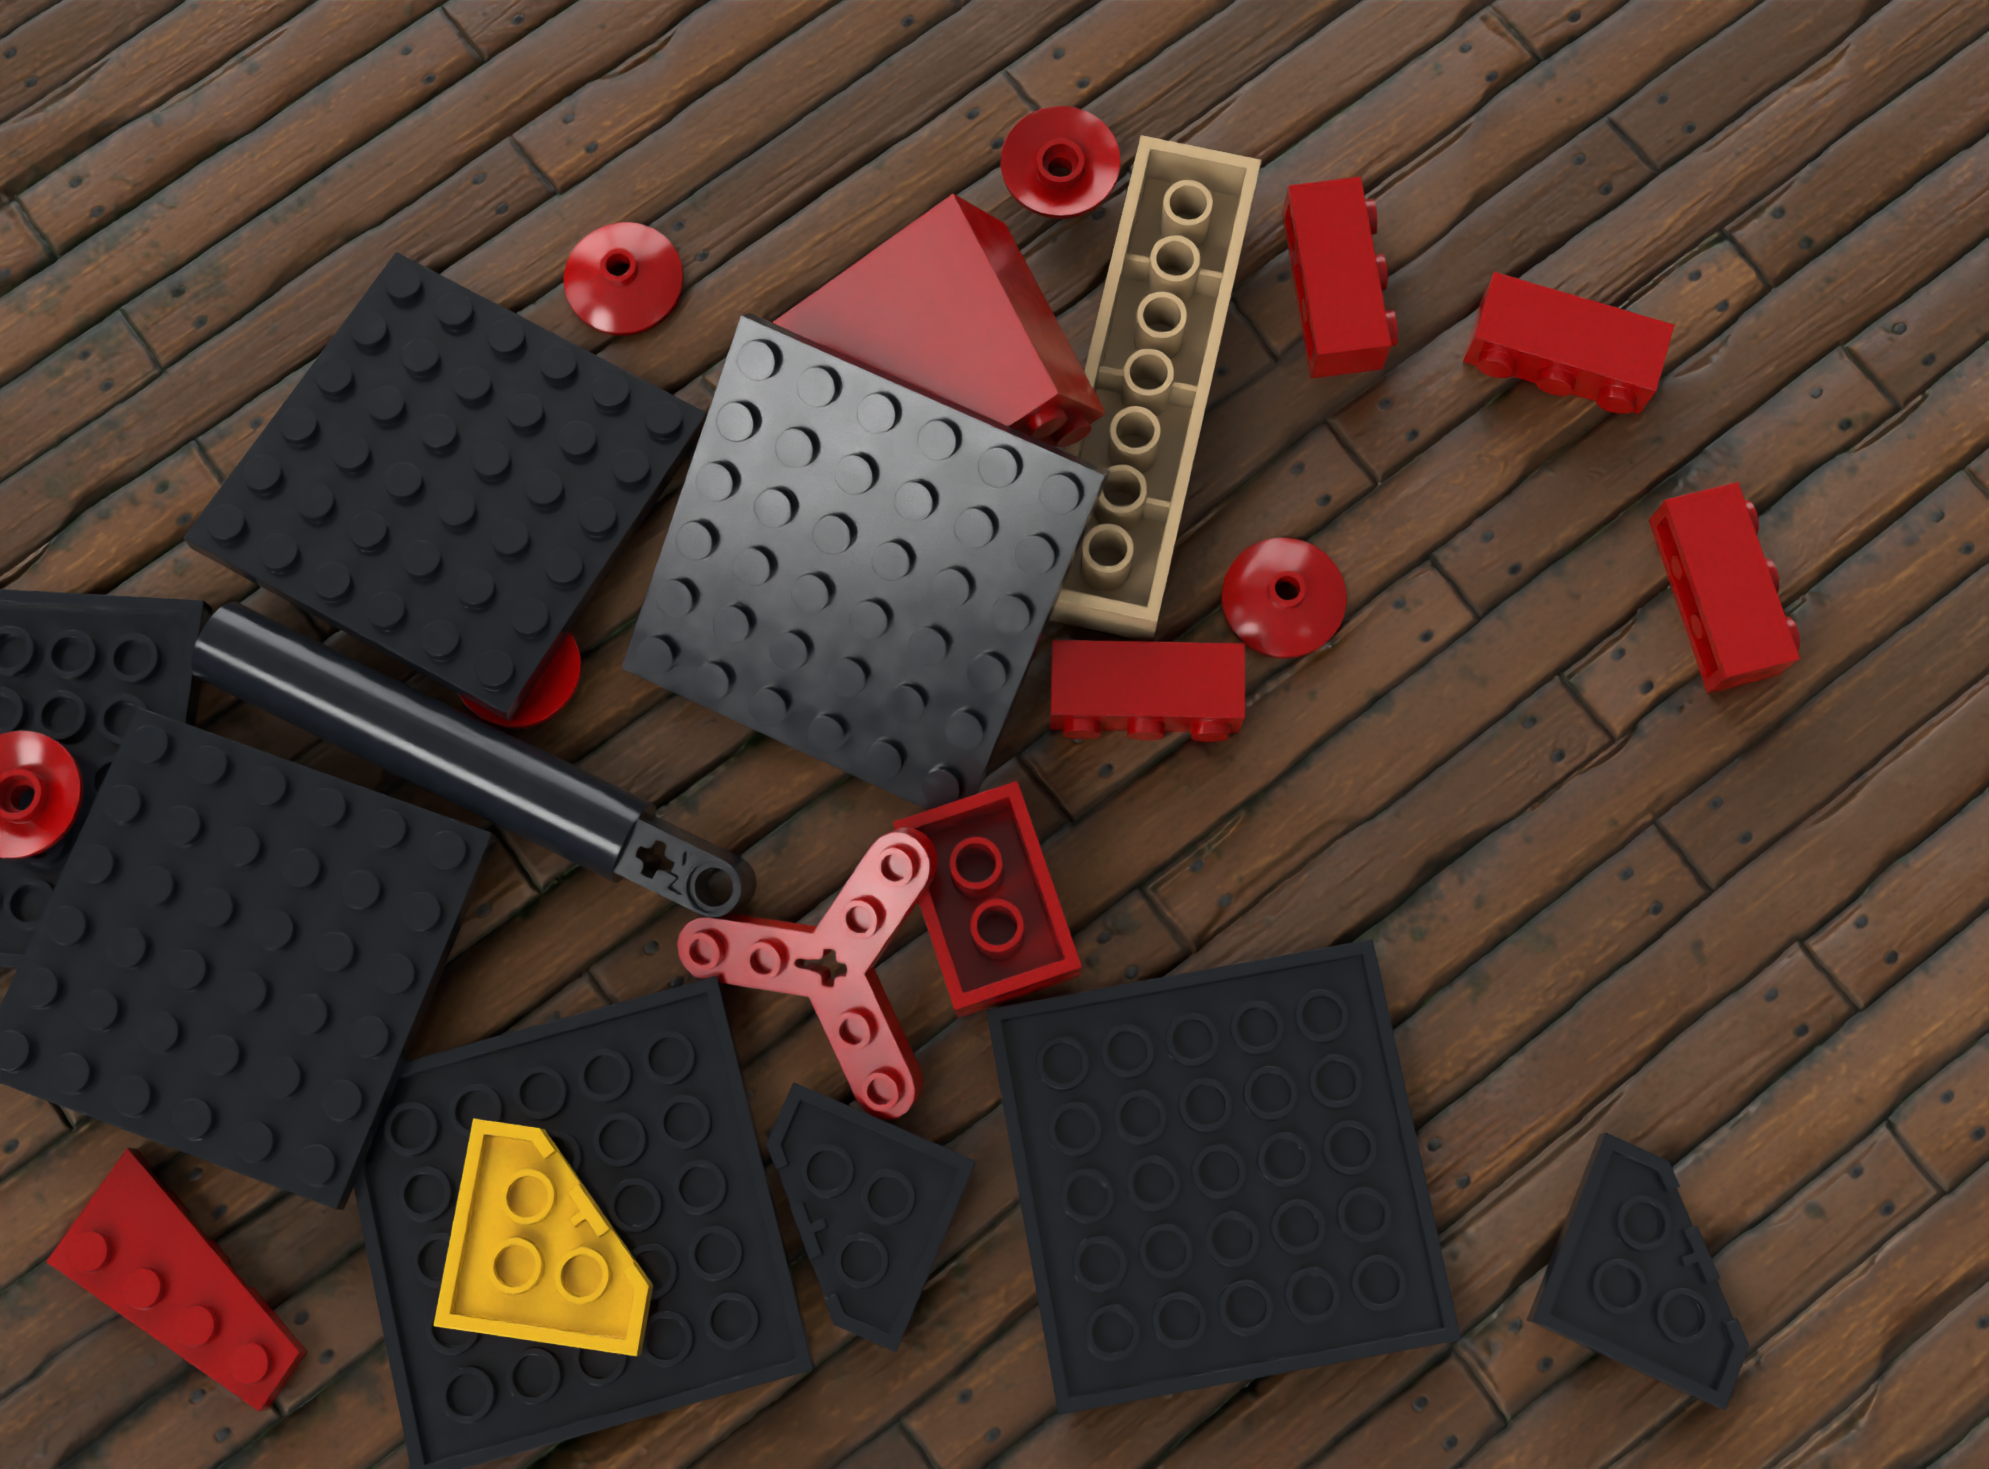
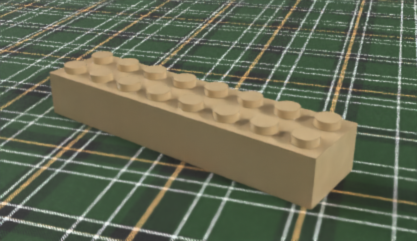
(1154, 374)

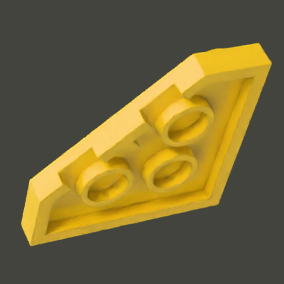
(536, 1251)

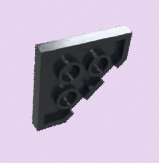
(866, 1208)
(1640, 1279)

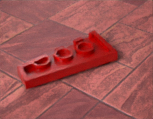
(166, 1277)

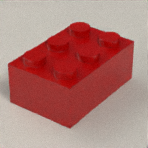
(992, 902)

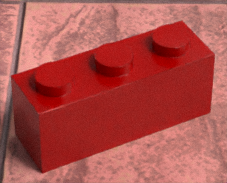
(1338, 277)
(1568, 344)
(1724, 587)
(1147, 689)

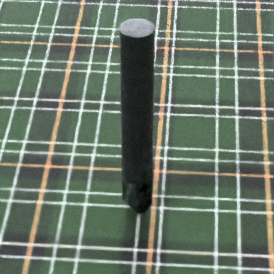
(461, 758)

